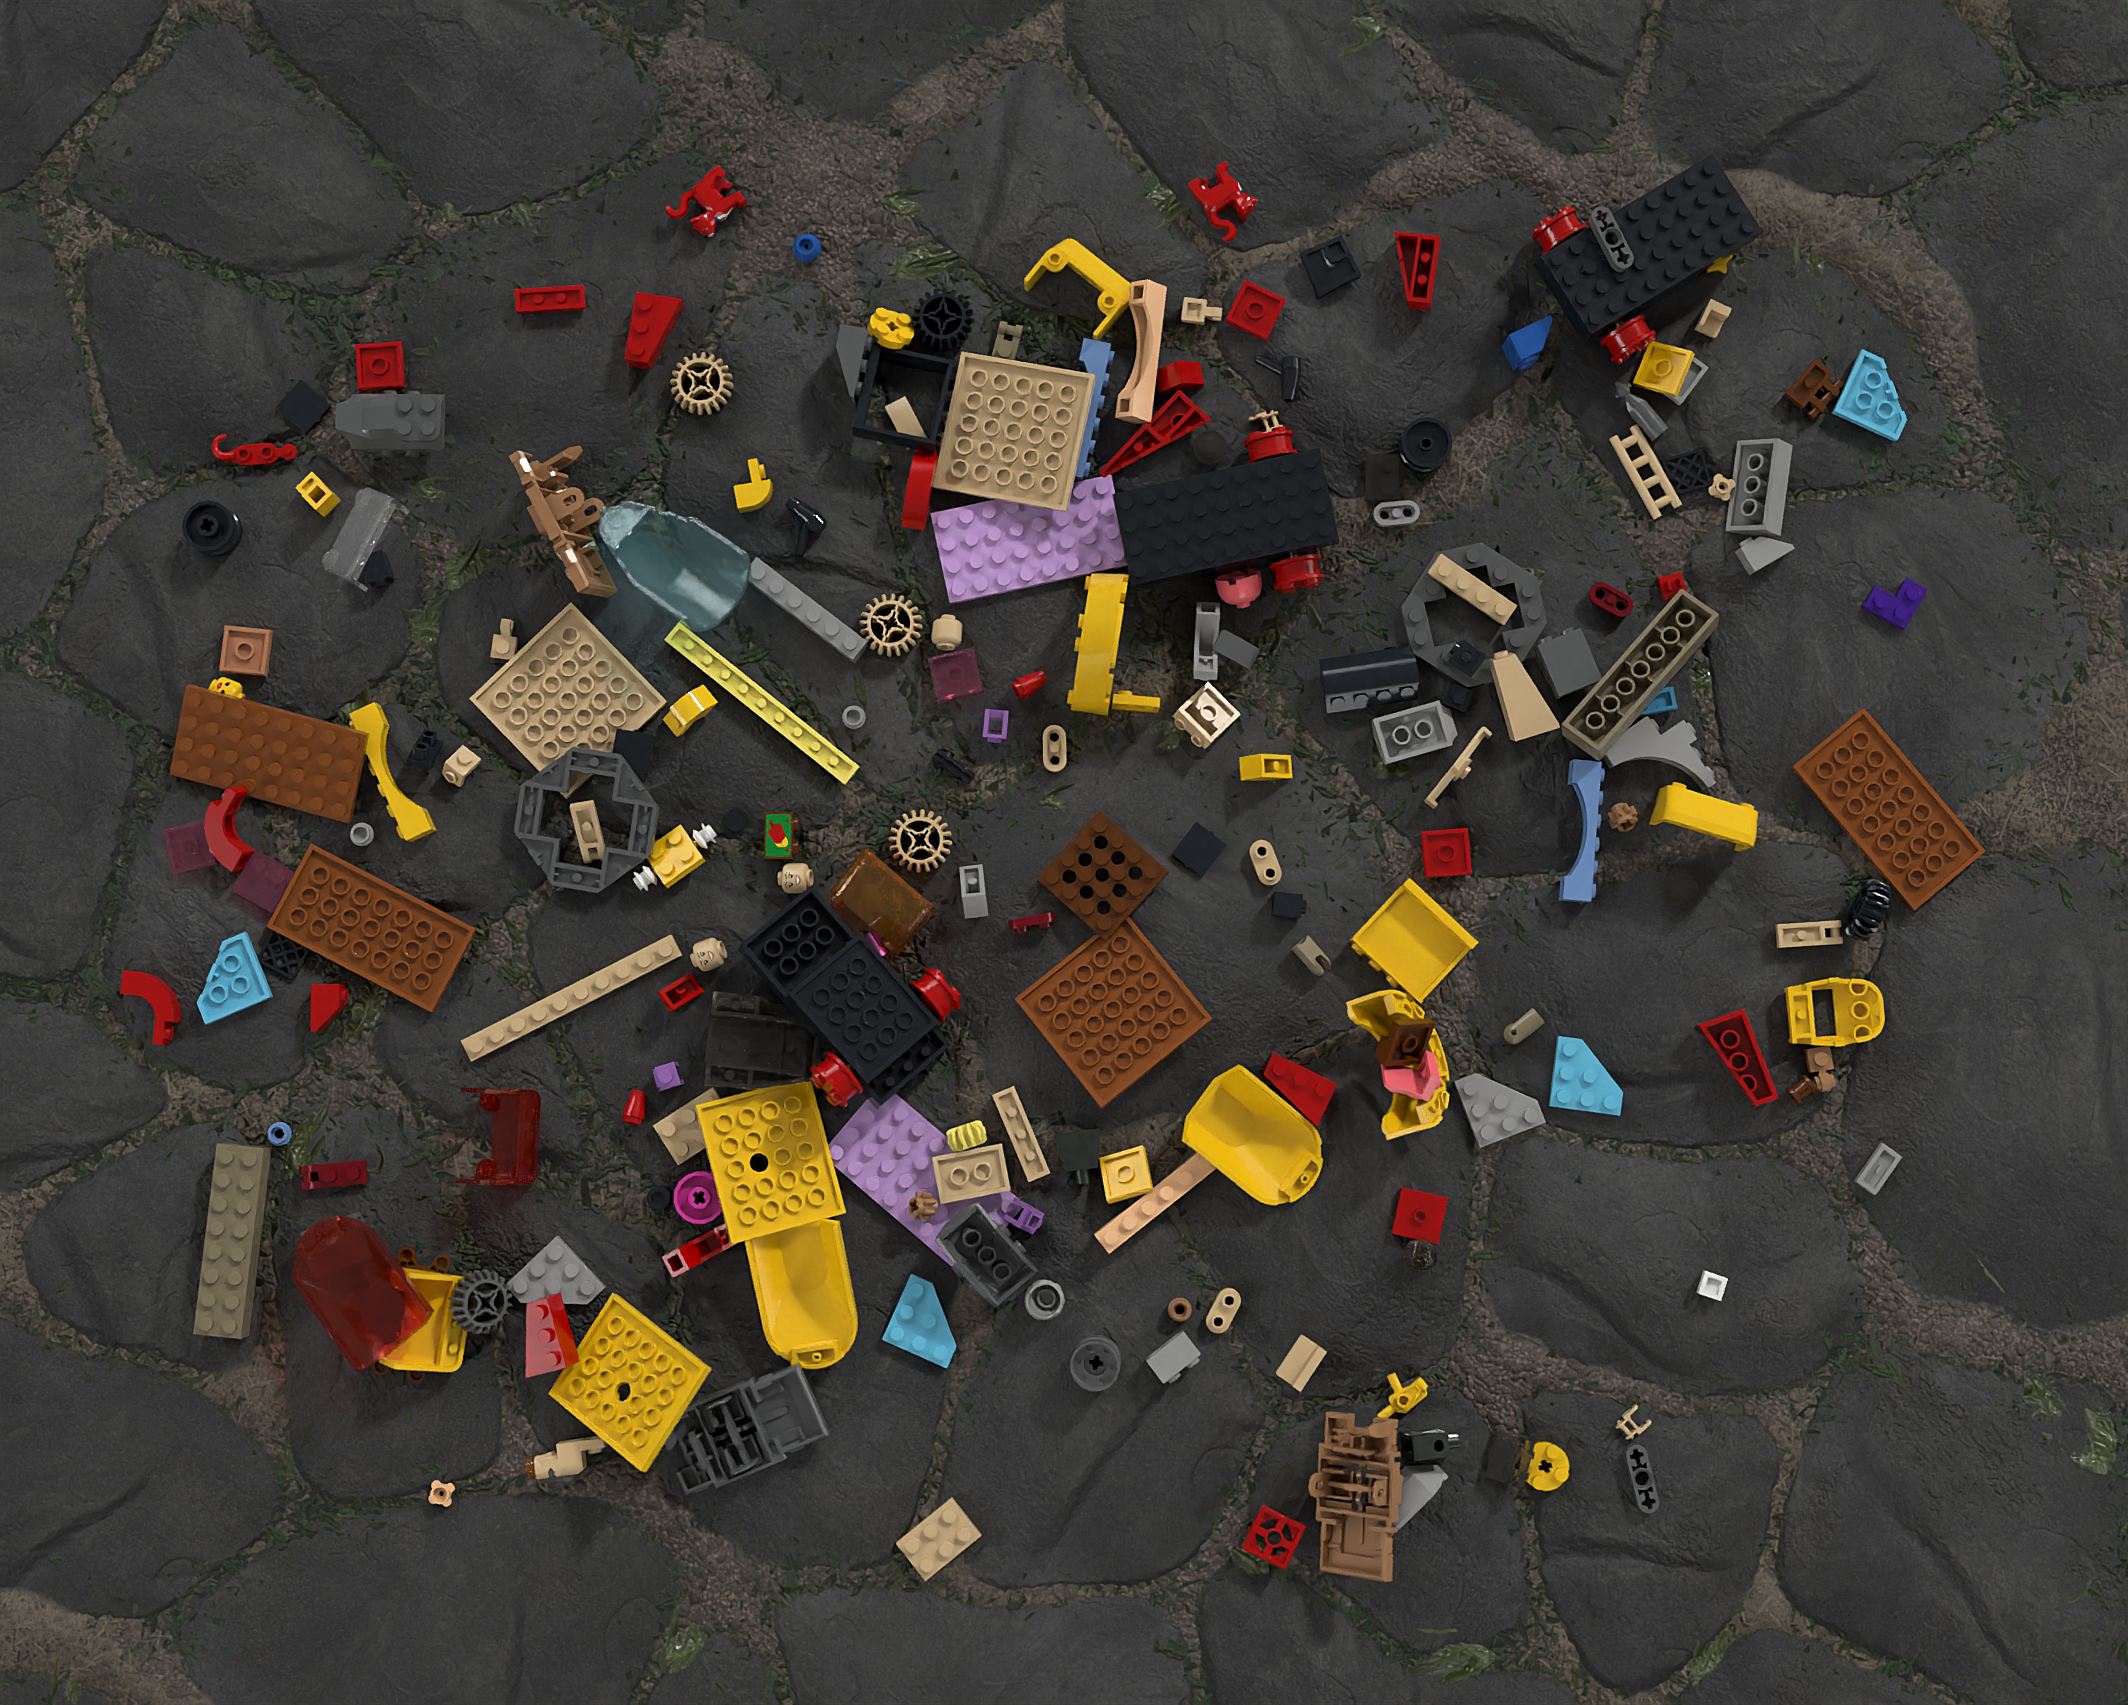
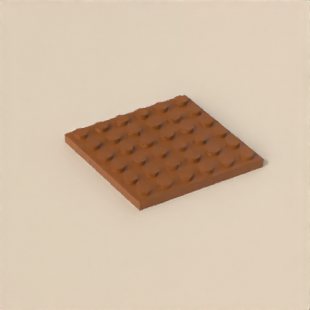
(1113, 1011)

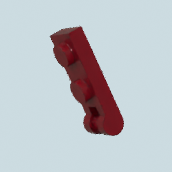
(334, 1174)

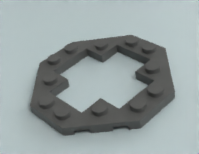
(1499, 573)
(626, 789)

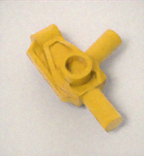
(1403, 1398)

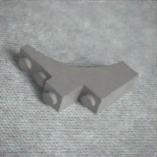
(1671, 747)

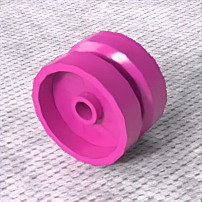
(688, 1202)

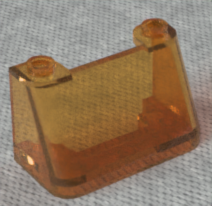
(882, 900)

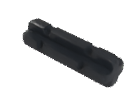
(953, 766)

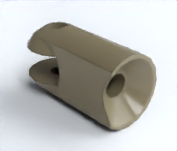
(1310, 954)
(1523, 1027)

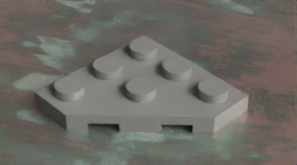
(1496, 1109)
(556, 1271)

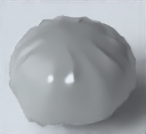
(1044, 1299)

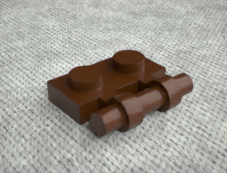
(1808, 384)

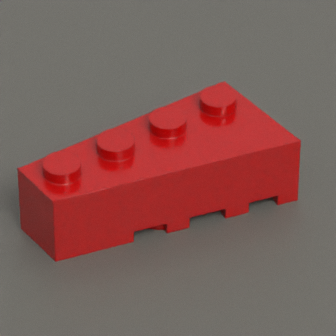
(1739, 1051)

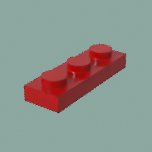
(550, 299)

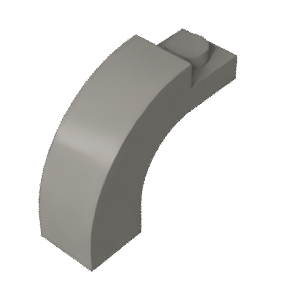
(1205, 634)

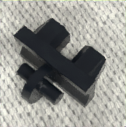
(425, 751)

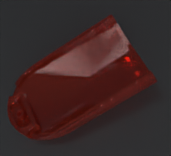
(357, 1290)

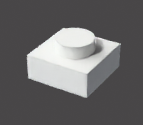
(1712, 1285)

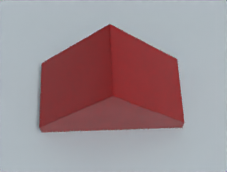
(1179, 376)
(680, 993)

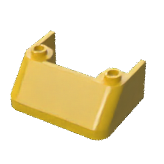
(1113, 286)
(1706, 815)

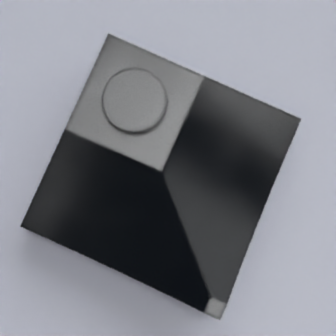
(1330, 266)

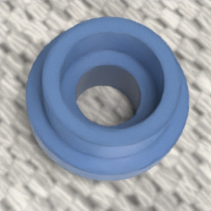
(272, 1133)

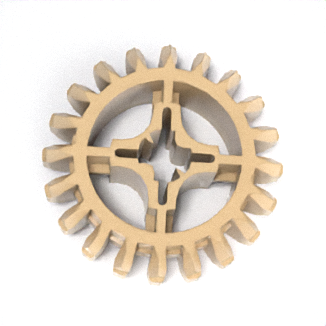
(707, 377)
(887, 635)
(936, 854)

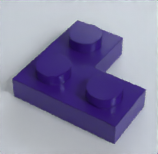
(1896, 609)

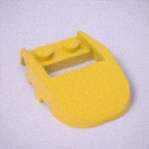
(1856, 1008)

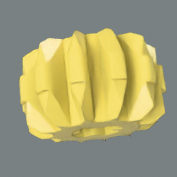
(966, 1136)

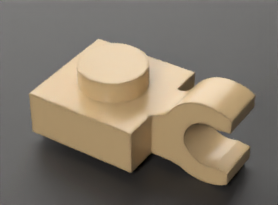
(1196, 311)
(504, 645)

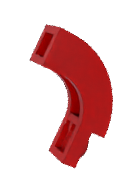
(919, 489)
(221, 830)
(160, 997)
(697, 1251)

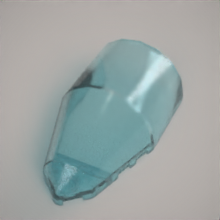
(676, 562)

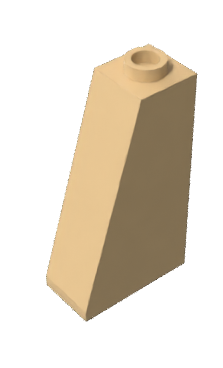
(1520, 700)

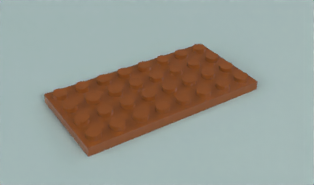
(269, 753)
(1888, 809)
(372, 928)

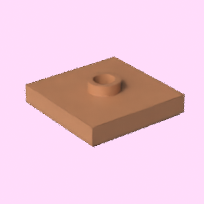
(246, 651)

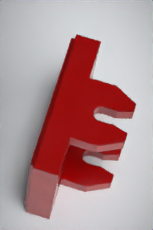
(1250, 1544)

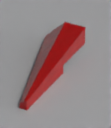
(1171, 422)

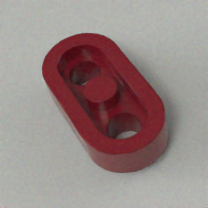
(1610, 598)
(1042, 921)

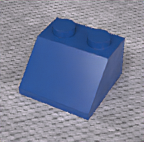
(1526, 344)

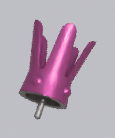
(876, 943)

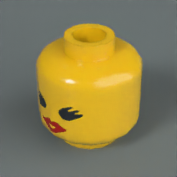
(227, 686)

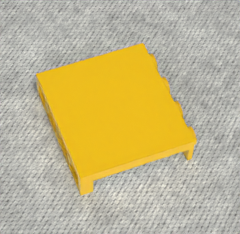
(1412, 941)

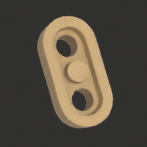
(1054, 749)
(1265, 862)
(1222, 1310)

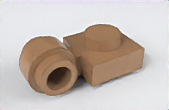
(1819, 1061)

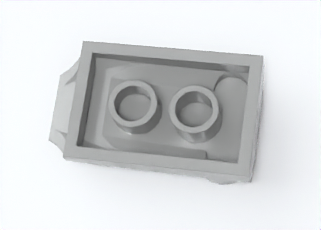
(1413, 732)

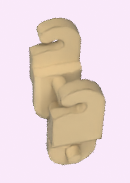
(1263, 416)
(1626, 1417)

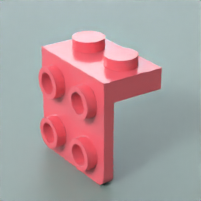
(1412, 1082)

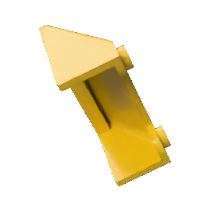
(440, 1342)

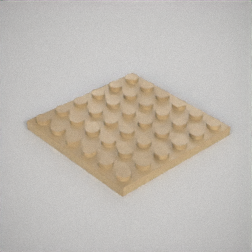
(1014, 431)
(567, 693)

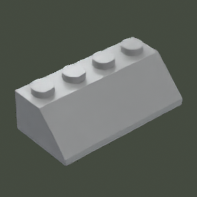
(1759, 488)

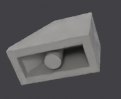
(1761, 552)
(973, 891)

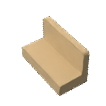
(1300, 1362)

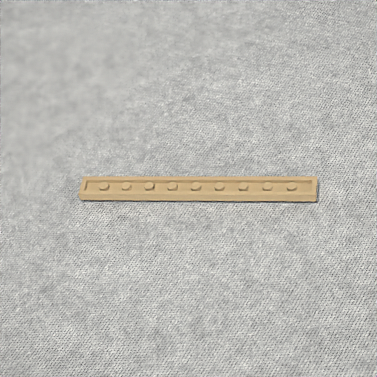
(571, 998)

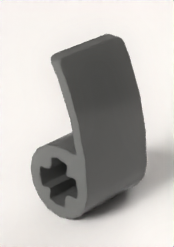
(1238, 650)

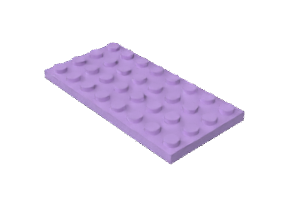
(1019, 546)
(891, 1160)

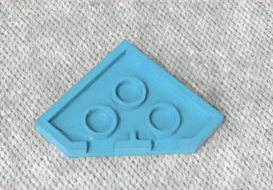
(1871, 398)
(233, 981)
(1581, 1080)
(921, 1324)

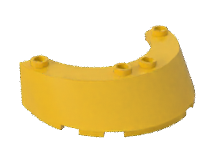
(1098, 642)
(1377, 1015)

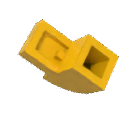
(318, 494)
(755, 494)
(689, 709)

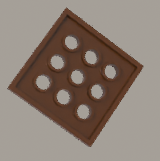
(1084, 844)

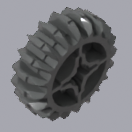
(492, 1298)

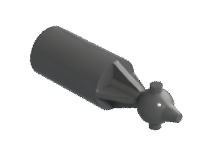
(1641, 412)

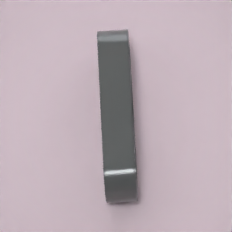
(1624, 251)
(1643, 1459)

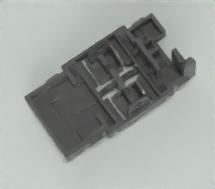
(780, 1410)

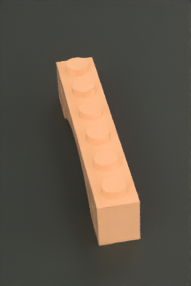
(1147, 308)
(1153, 1203)

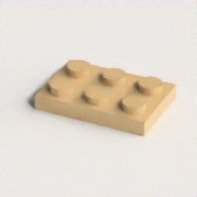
(682, 1129)
(971, 1173)
(938, 1538)

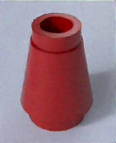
(1028, 684)
(635, 1108)

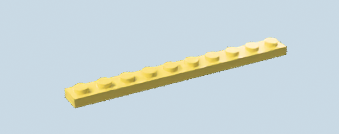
(762, 703)

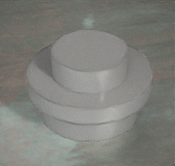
(853, 717)
(361, 834)

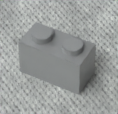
(1173, 1357)

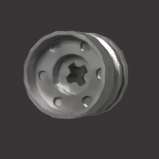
(1083, 1369)

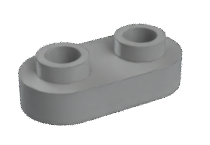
(1395, 513)

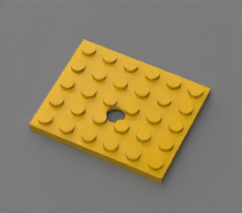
(800, 1172)
(636, 1352)

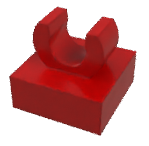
(1670, 585)

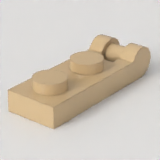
(588, 830)
(1808, 934)

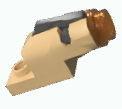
(566, 1462)

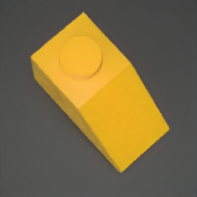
(1265, 767)

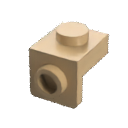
(460, 765)

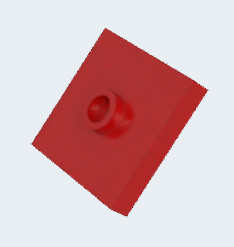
(1255, 310)
(380, 366)
(1446, 853)
(1419, 1215)

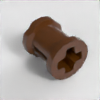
(1801, 1090)

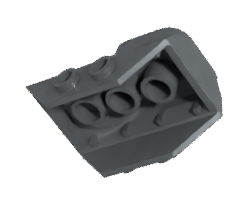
(393, 423)
(986, 1255)

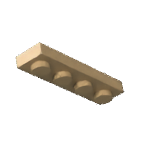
(1471, 589)
(1021, 1134)

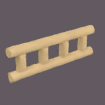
(1648, 457)

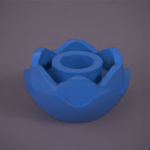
(809, 254)

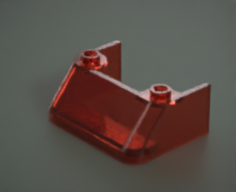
(514, 1136)

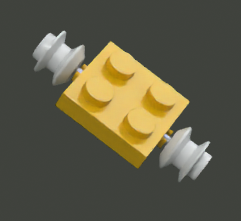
(674, 856)

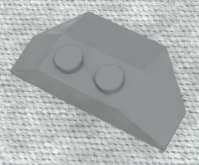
(1418, 1487)

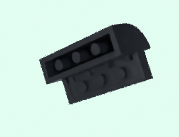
(1369, 679)

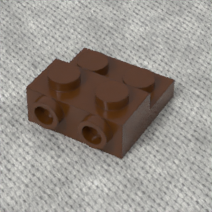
(1405, 1042)

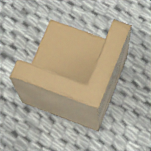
(1712, 318)

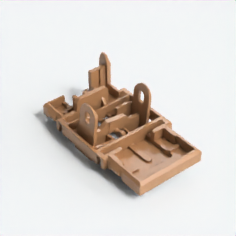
(561, 517)
(1351, 1539)

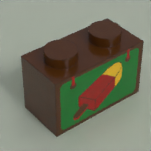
(780, 836)

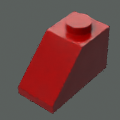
(326, 1004)

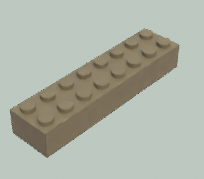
(1640, 674)
(232, 1240)

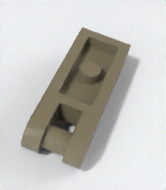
(1004, 348)

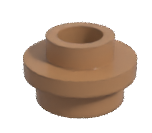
(1186, 1313)

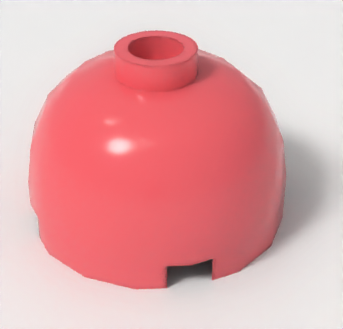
(1239, 587)

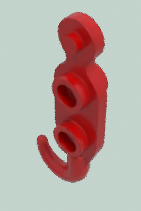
(254, 453)

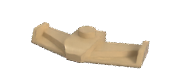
(1459, 768)

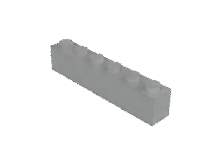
(806, 611)

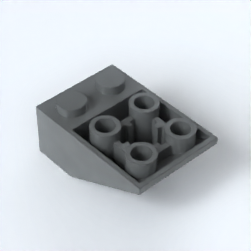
(853, 351)

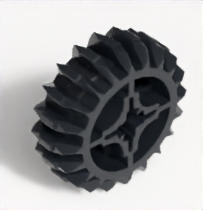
(933, 317)
(1868, 910)

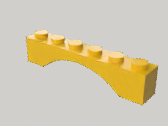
(412, 819)

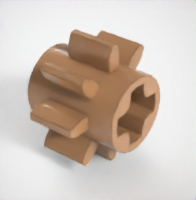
(1622, 817)
(923, 1206)

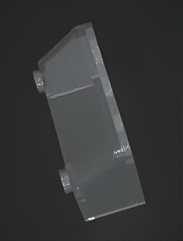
(360, 535)

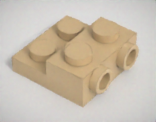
(1205, 716)

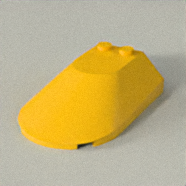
(1254, 1138)
(805, 1293)

